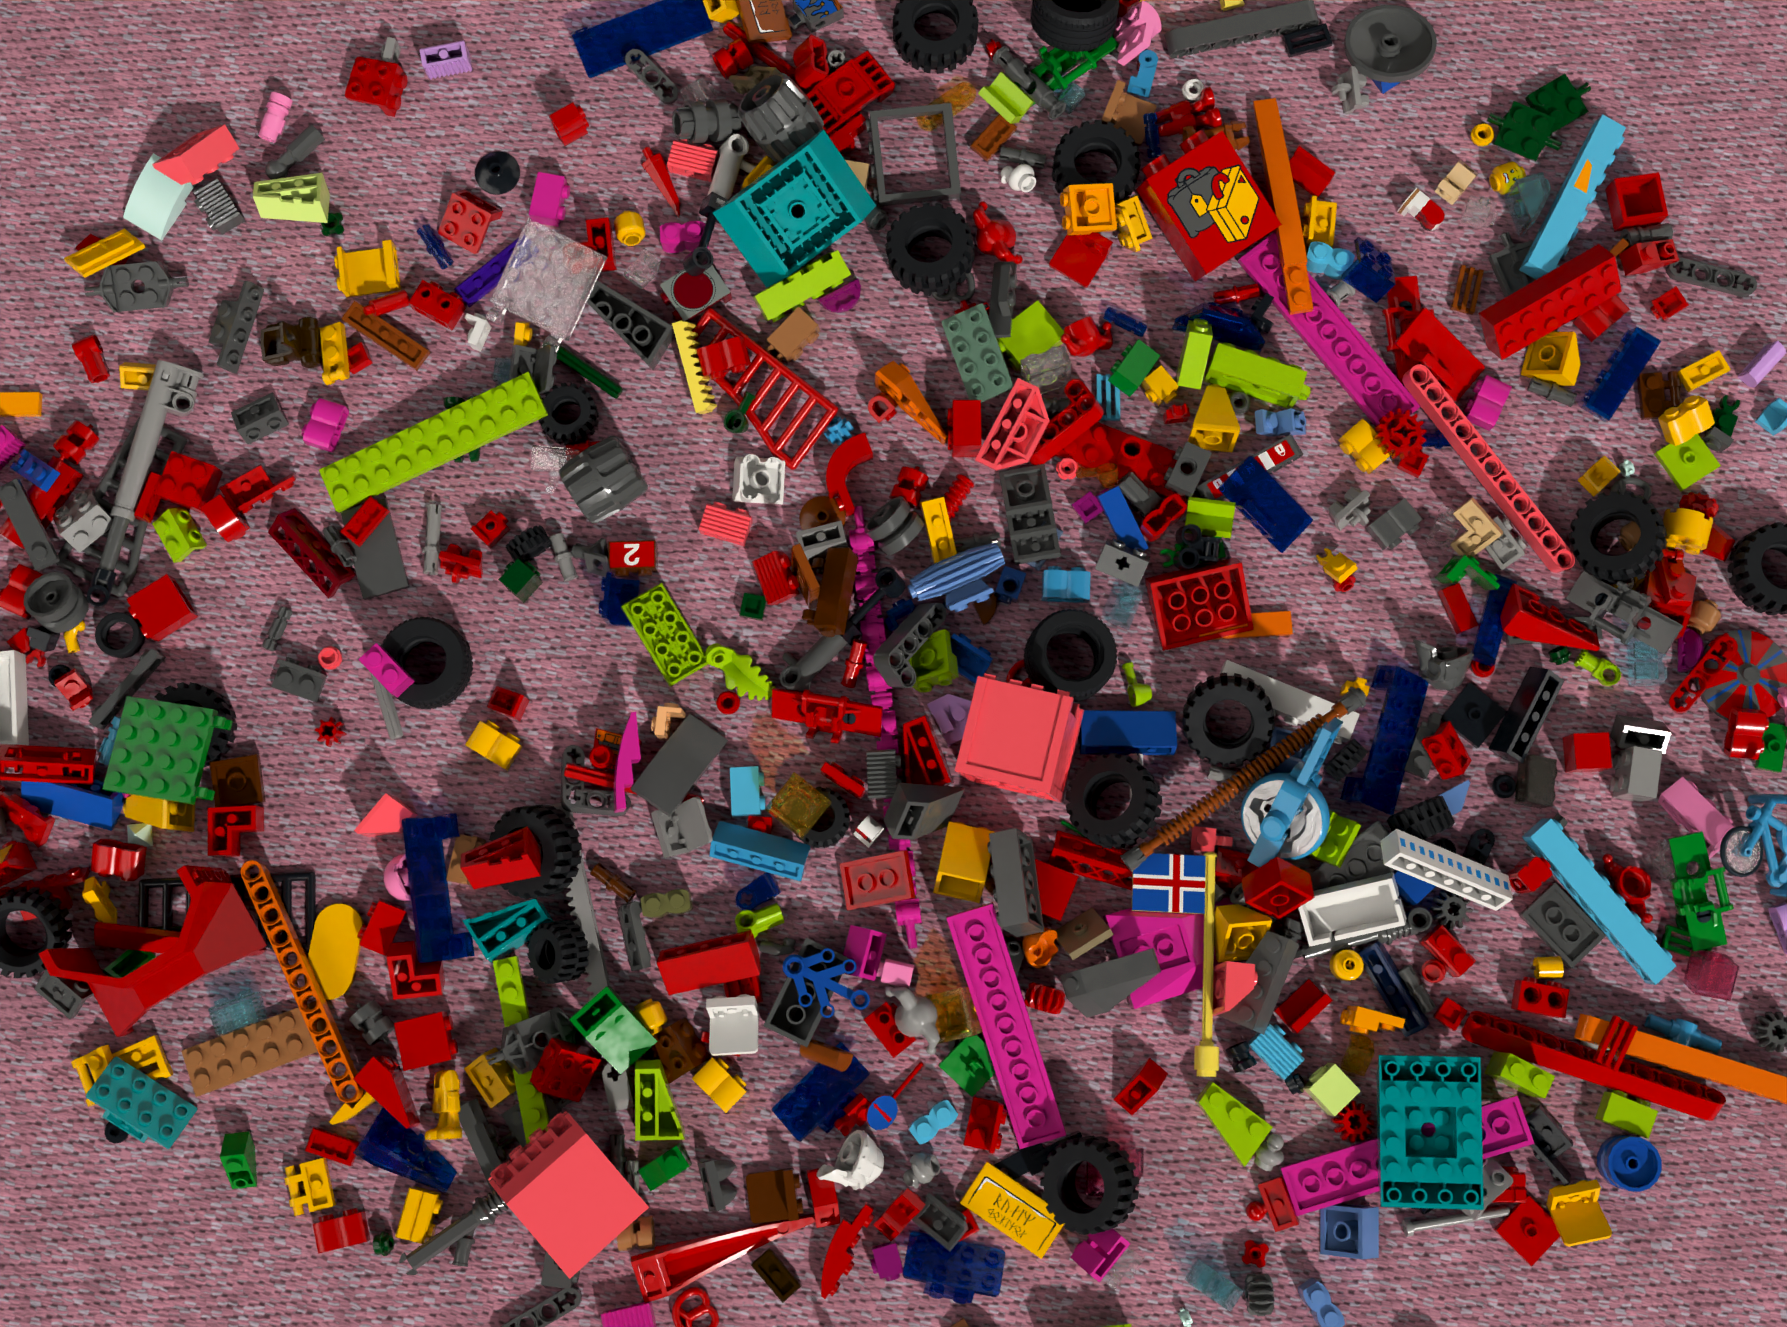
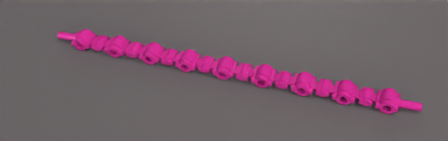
(874, 633)

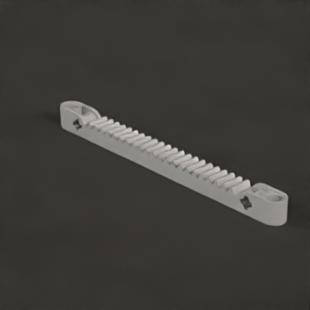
(620, 1091)

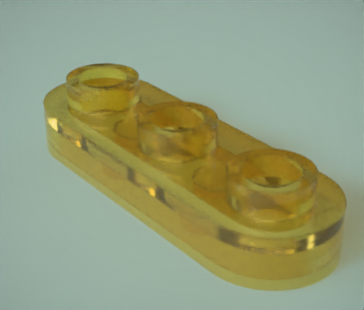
(953, 96)

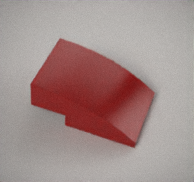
(1054, 889)

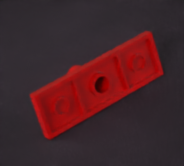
(1108, 445)

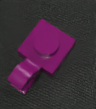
(1088, 507)

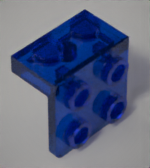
(1371, 272)
(616, 594)

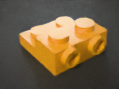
(1088, 208)
(1364, 1020)

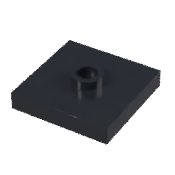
(1473, 715)

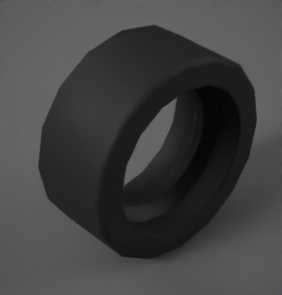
(105, 625)

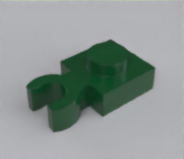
(1724, 418)

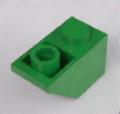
(239, 1159)

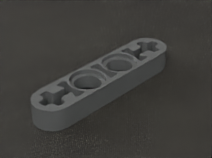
(1711, 273)
(537, 1314)

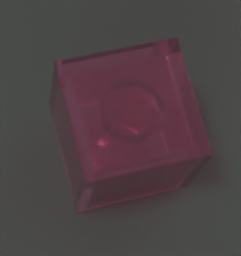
(1711, 974)

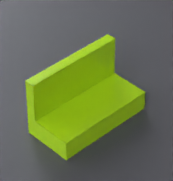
(1006, 98)
(1211, 516)

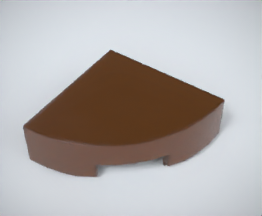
(986, 609)

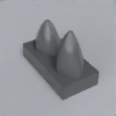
(711, 1174)

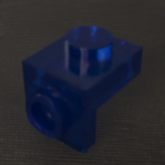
(899, 610)

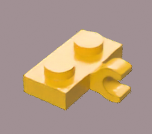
(99, 900)

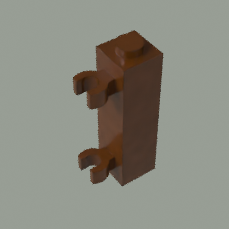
(835, 591)

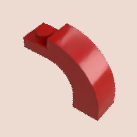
(846, 457)

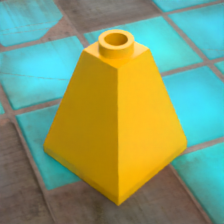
(1215, 422)
(160, 813)

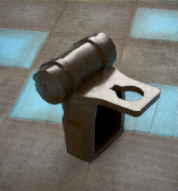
(294, 342)

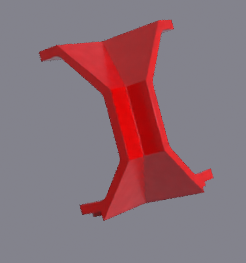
(212, 936)

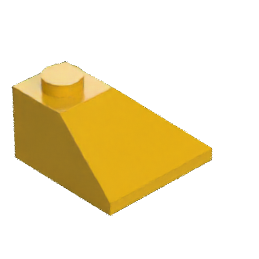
(1553, 359)
(1238, 931)

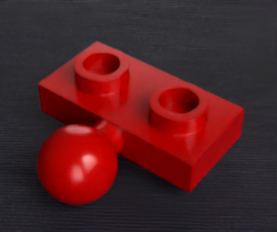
(1276, 1204)

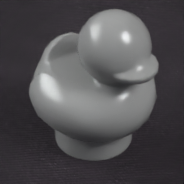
(1270, 1153)
(922, 1171)

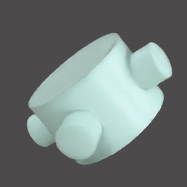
(1626, 468)
(1185, 1317)

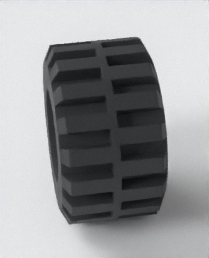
(582, 426)
(1423, 818)
(839, 826)
(558, 951)

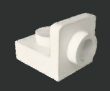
(478, 334)

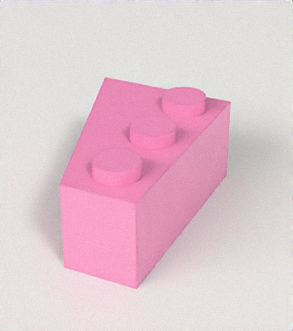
(1696, 813)

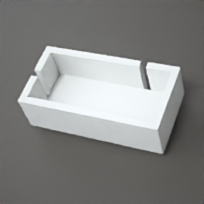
(13, 698)
(1353, 909)

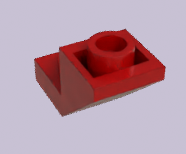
(823, 1200)

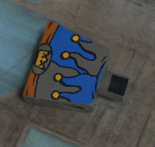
(815, 13)

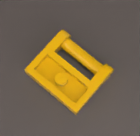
(147, 1053)
(97, 1062)

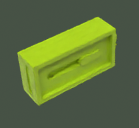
(1257, 376)

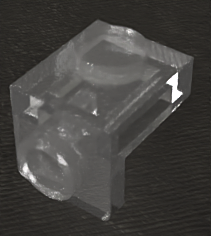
(643, 269)

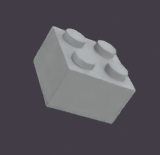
(1636, 774)

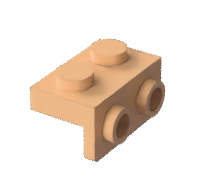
(662, 723)

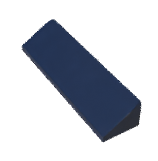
(1392, 987)

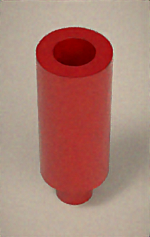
(387, 303)

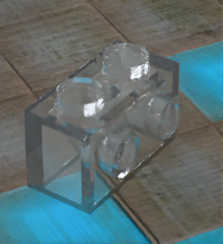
(1660, 861)

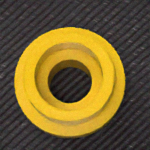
(1486, 130)

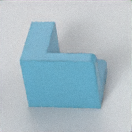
(1773, 417)

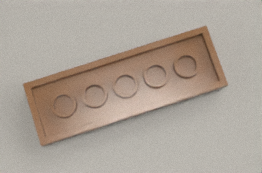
(250, 1051)

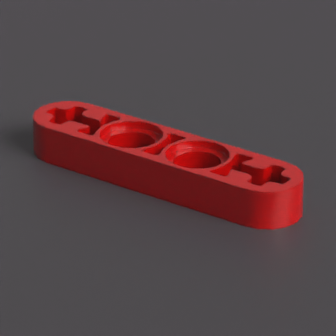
(1705, 676)

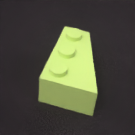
(293, 198)

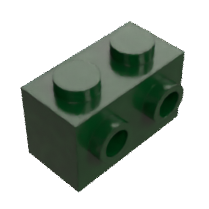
(521, 579)

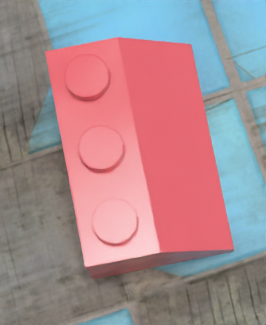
(198, 155)

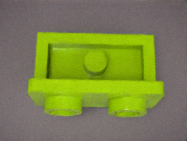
(178, 533)

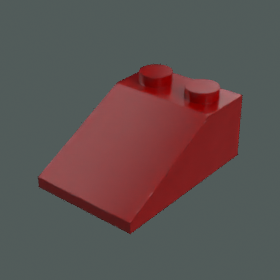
(388, 1087)

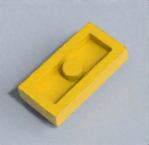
(1703, 371)

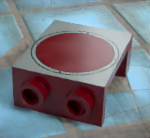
(693, 294)

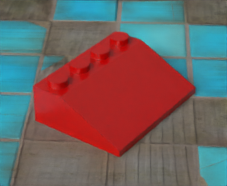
(1199, 603)

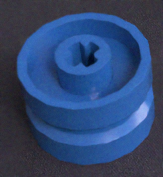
(1644, 1163)

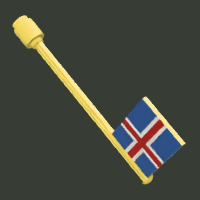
(1185, 886)

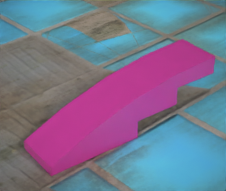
(627, 755)

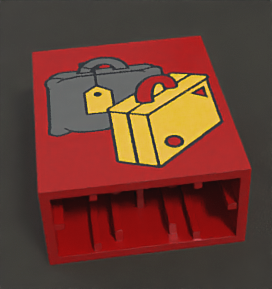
(1206, 203)

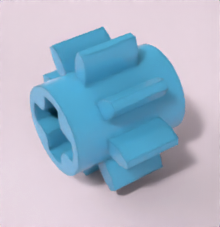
(838, 430)

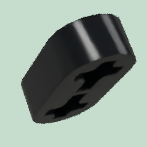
(1485, 849)

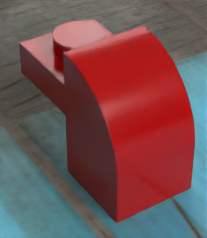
(225, 518)
(899, 1214)

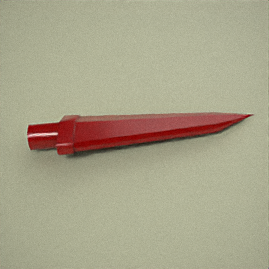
(659, 174)

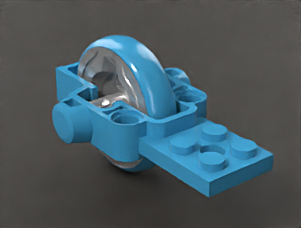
(1298, 810)

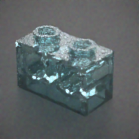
(1214, 1285)

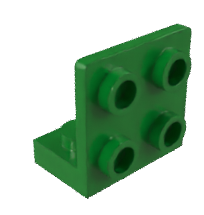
(1462, 565)

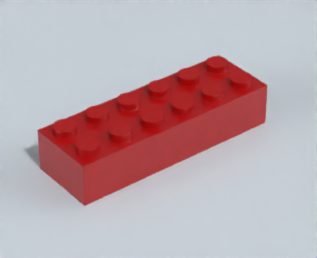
(1550, 301)

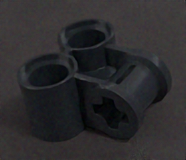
(1199, 549)

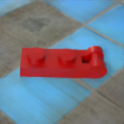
(1674, 578)

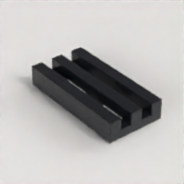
(1309, 48)

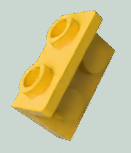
(493, 1081)

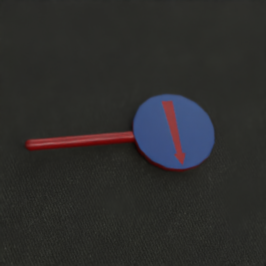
(884, 1108)

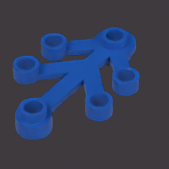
(822, 981)

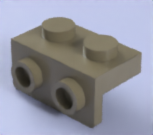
(753, 76)

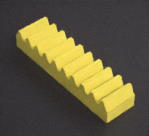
(692, 367)

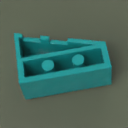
(506, 929)

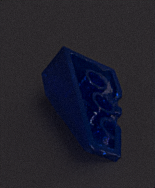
(404, 1153)

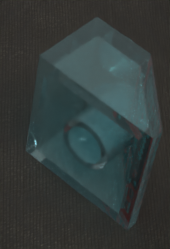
(1527, 200)

